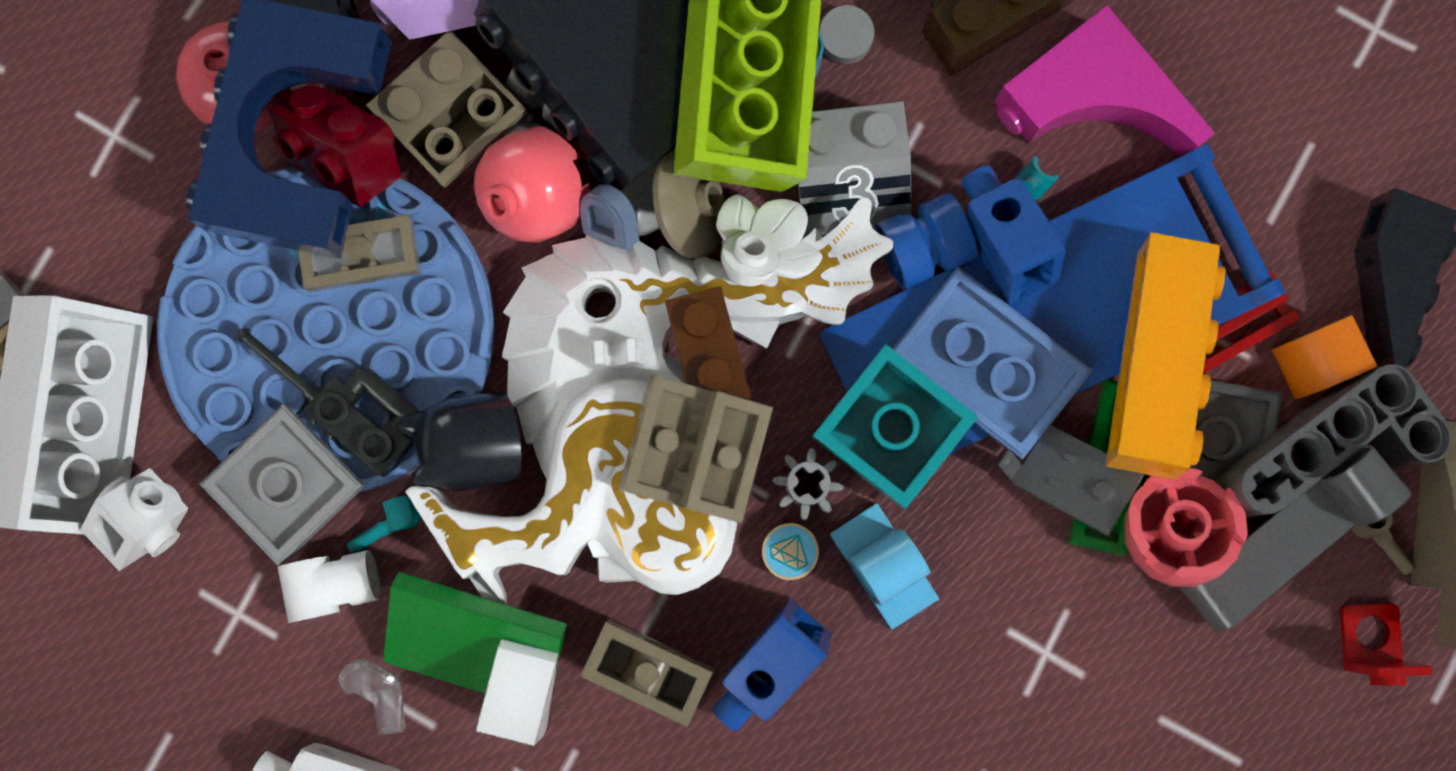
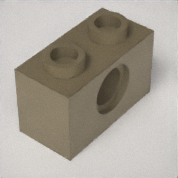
(647, 672)

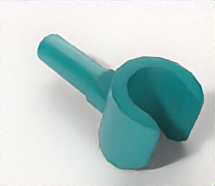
(1035, 179)
(400, 515)

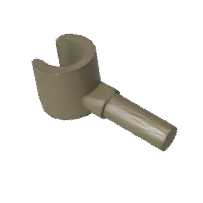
(1386, 540)

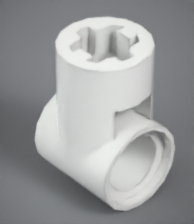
(319, 586)

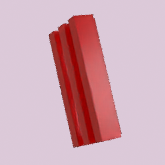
(1285, 318)

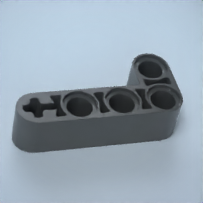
(1321, 449)
(1285, 542)

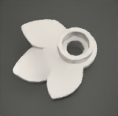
(764, 240)

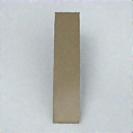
(1436, 539)

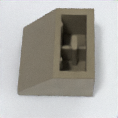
(447, 109)

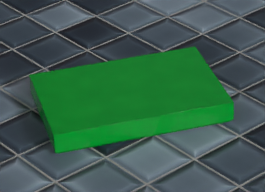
(458, 633)

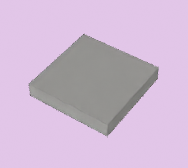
(282, 485)

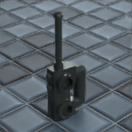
(336, 409)

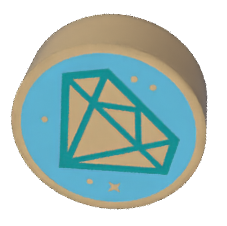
(790, 551)

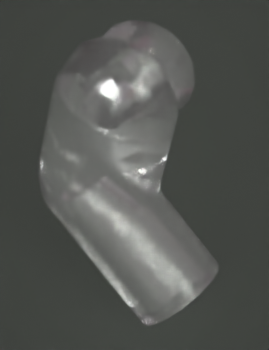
(379, 688)

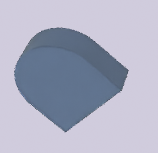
(609, 217)

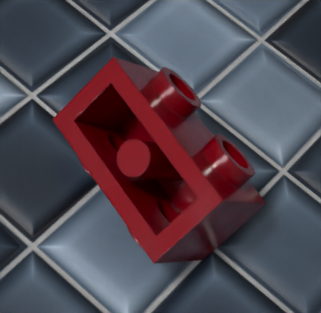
(335, 143)

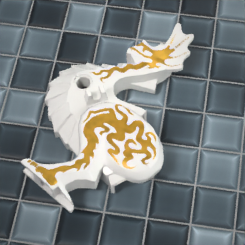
(582, 393)

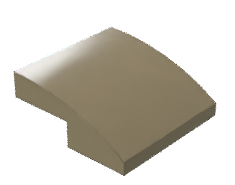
(695, 448)

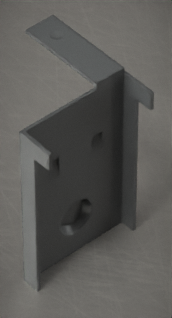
(1073, 479)

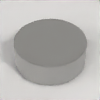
(846, 34)

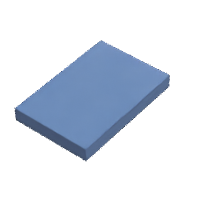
(992, 361)

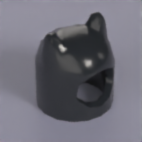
(465, 442)

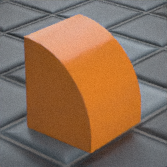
(1324, 357)

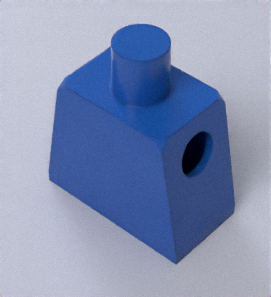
(1012, 236)
(788, 651)

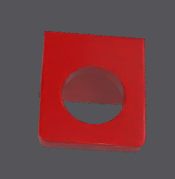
(1384, 663)

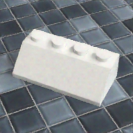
(67, 408)

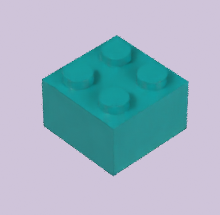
(895, 427)

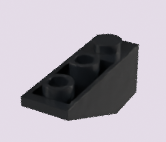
(1398, 270)

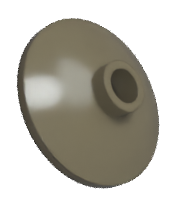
(686, 209)

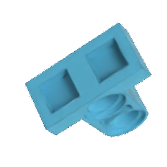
(885, 565)

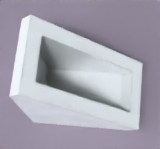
(519, 693)

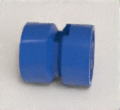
(933, 238)

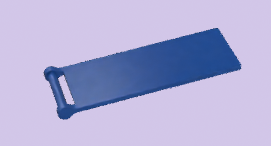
(1096, 279)

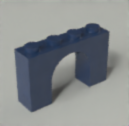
(268, 53)

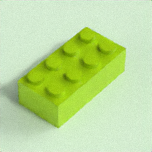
(747, 92)

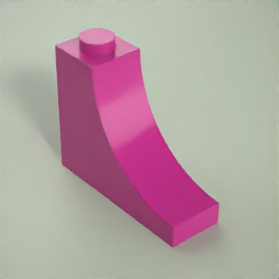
(1100, 77)

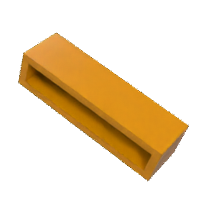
(1165, 357)

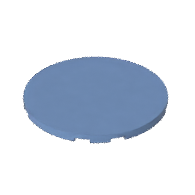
(418, 332)

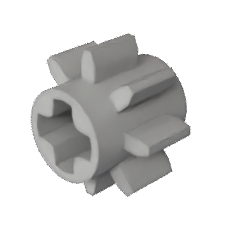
(807, 468)

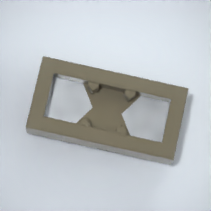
(370, 254)

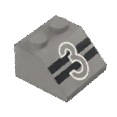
(855, 157)

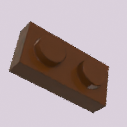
(707, 342)

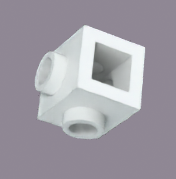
(134, 518)

